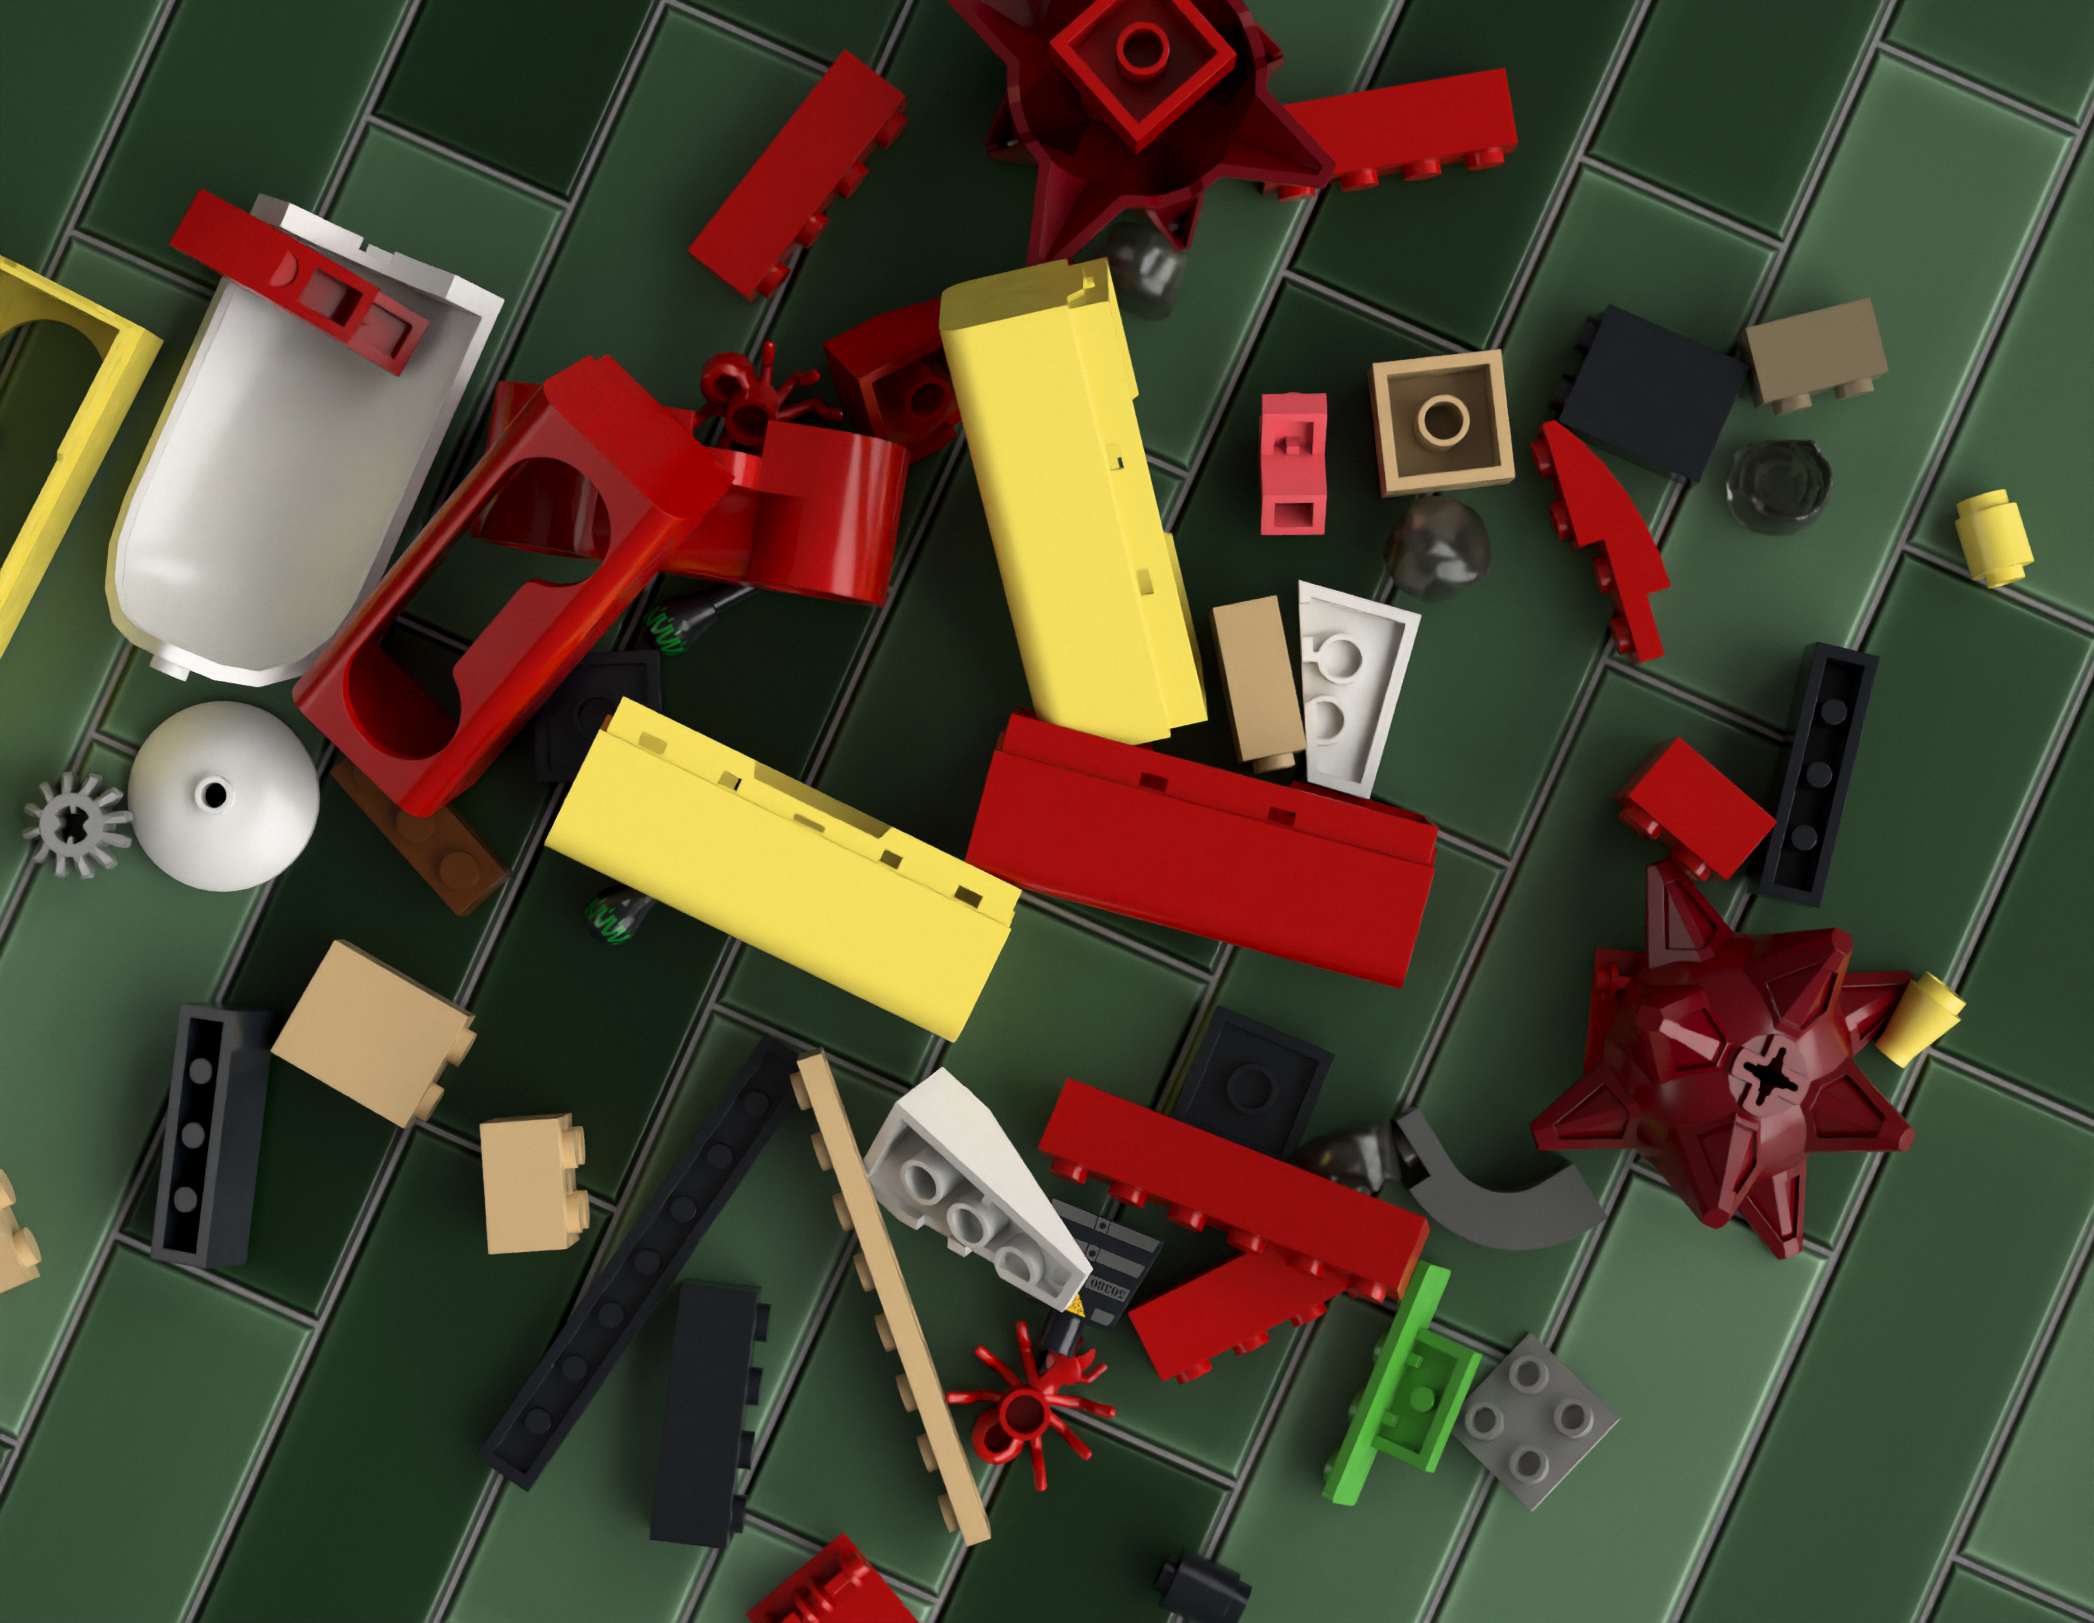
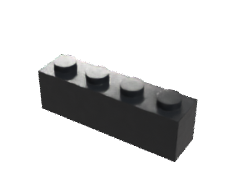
(1814, 774)
(213, 1134)
(707, 1413)

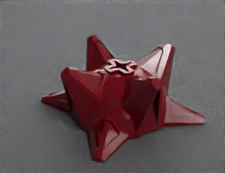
(1090, 171)
(1678, 1054)

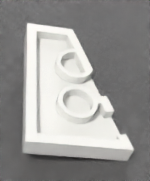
(1350, 683)

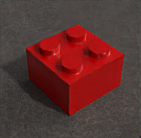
(1141, 62)
(1692, 812)

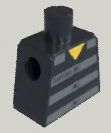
(1119, 1265)

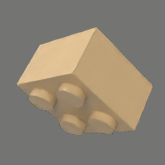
(1441, 423)
(533, 1183)

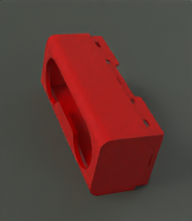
(655, 493)
(1206, 849)

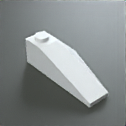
(957, 1172)

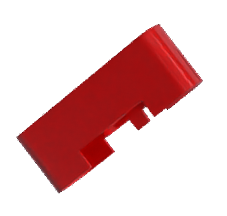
(798, 521)

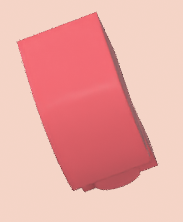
(1292, 464)

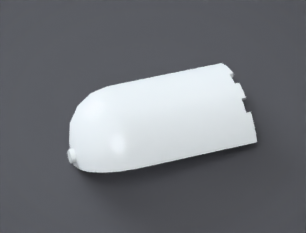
(285, 469)

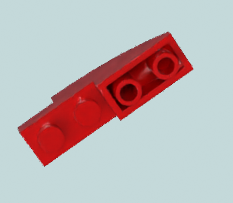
(298, 281)
(1599, 512)

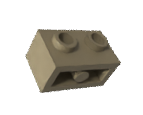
(1813, 355)

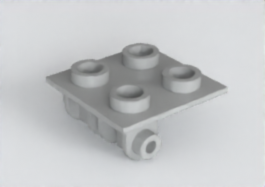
(1532, 1421)

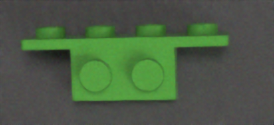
(1410, 1394)

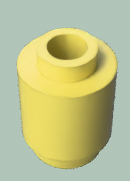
(1993, 538)

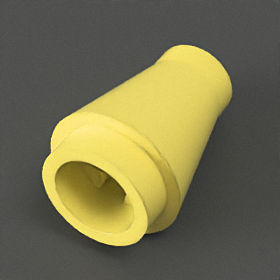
(1919, 1019)

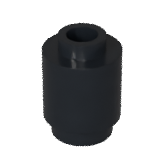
(1200, 1589)

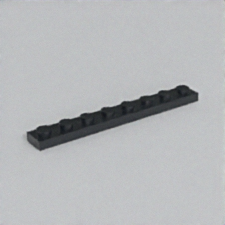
(644, 1266)

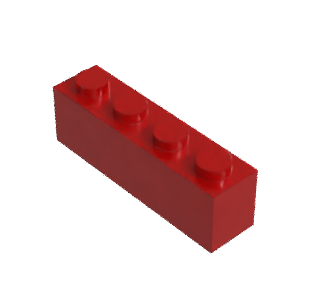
(1408, 130)
(799, 178)
(1226, 1309)

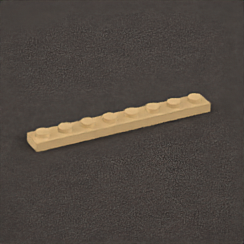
(899, 1322)

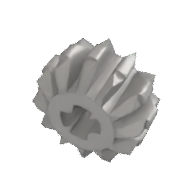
(55, 824)

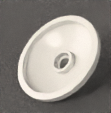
(267, 804)

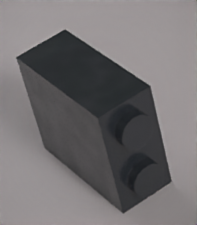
(1648, 395)

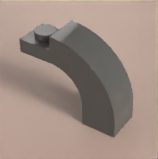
(1517, 1218)

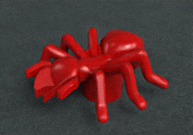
(750, 401)
(1024, 1407)

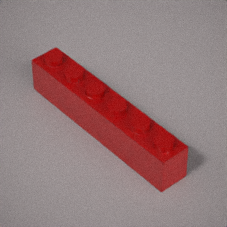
(1233, 1190)

